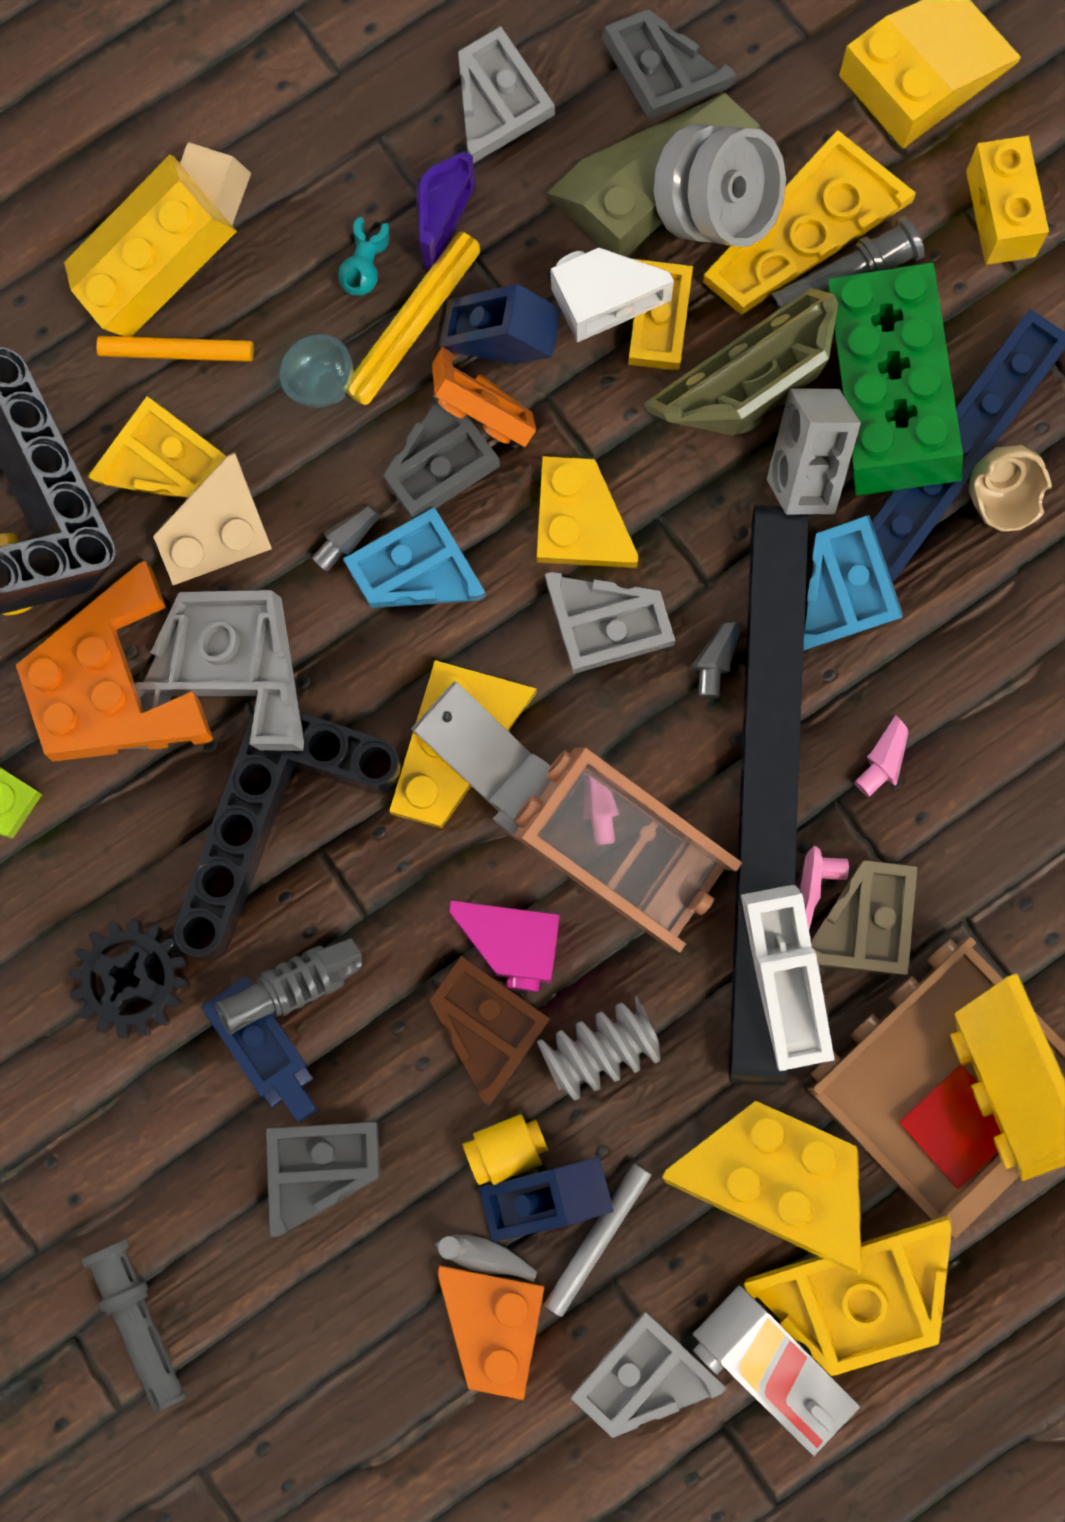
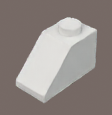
(606, 290)

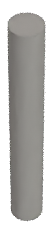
(597, 1241)

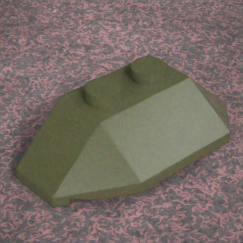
(755, 370)

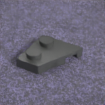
(662, 64)
(439, 461)
(317, 1169)

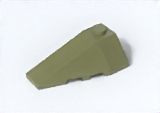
(614, 189)

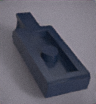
(267, 1057)

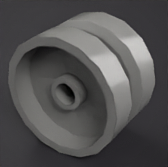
(720, 184)

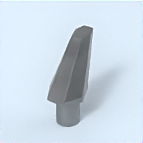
(345, 536)
(716, 659)

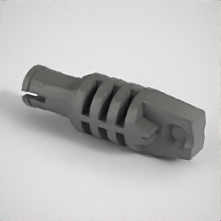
(291, 985)

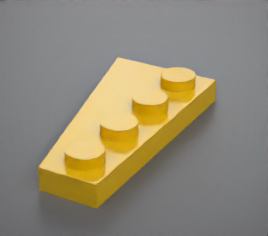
(823, 210)

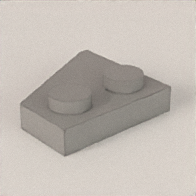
(499, 94)
(606, 621)
(644, 1380)

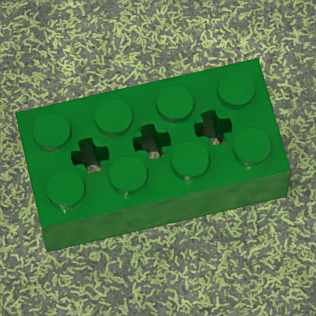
(885, 332)

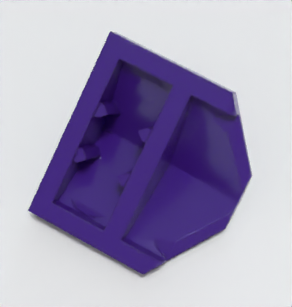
(440, 203)

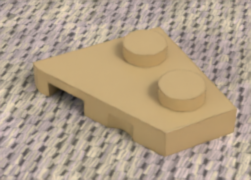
(212, 526)

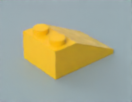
(924, 64)

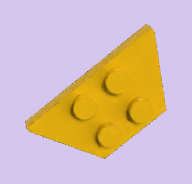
(781, 1180)
(870, 1315)

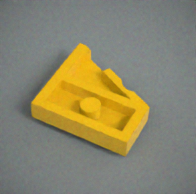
(580, 517)

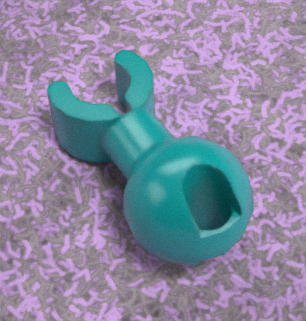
(357, 273)

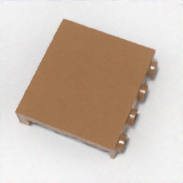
(901, 1063)

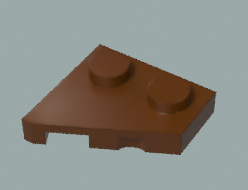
(486, 1026)

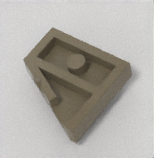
(870, 921)

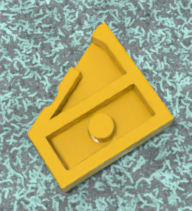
(157, 455)

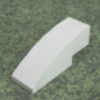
(788, 976)

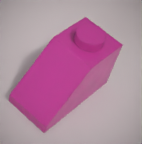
(511, 941)

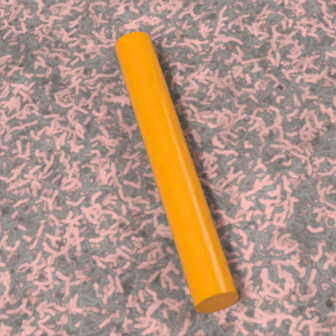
(175, 348)

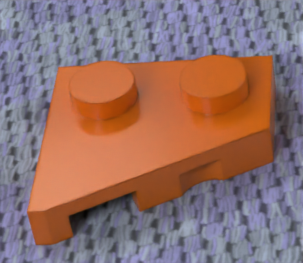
(482, 400)
(492, 1328)

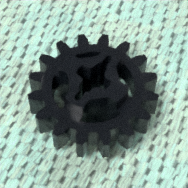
(139, 959)

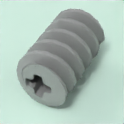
(601, 1049)

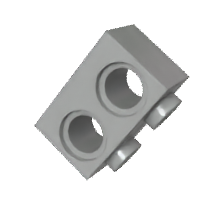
(813, 451)

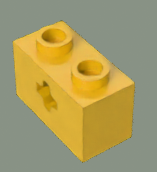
(1007, 200)

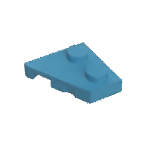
(414, 566)
(848, 584)

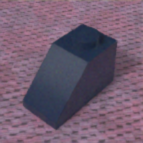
(501, 325)
(546, 1199)

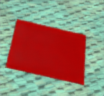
(953, 1128)

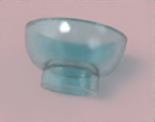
(317, 371)

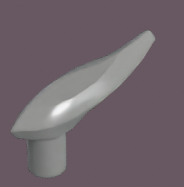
(484, 1256)

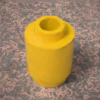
(505, 1150)

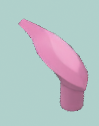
(813, 871)

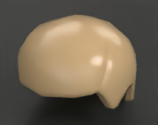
(1009, 487)

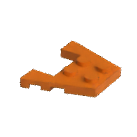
(84, 687)

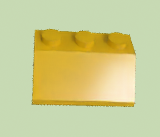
(146, 249)
(1015, 1077)

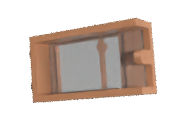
(622, 845)

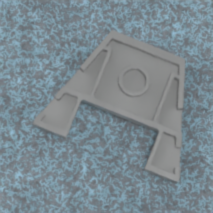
(229, 648)

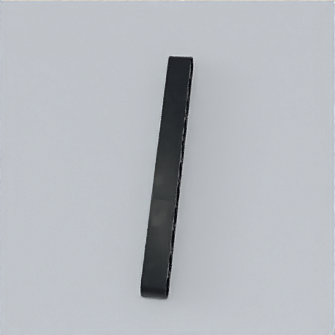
(767, 763)

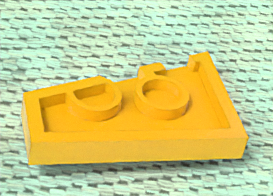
(427, 785)

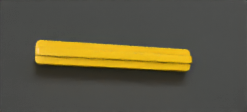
(413, 317)

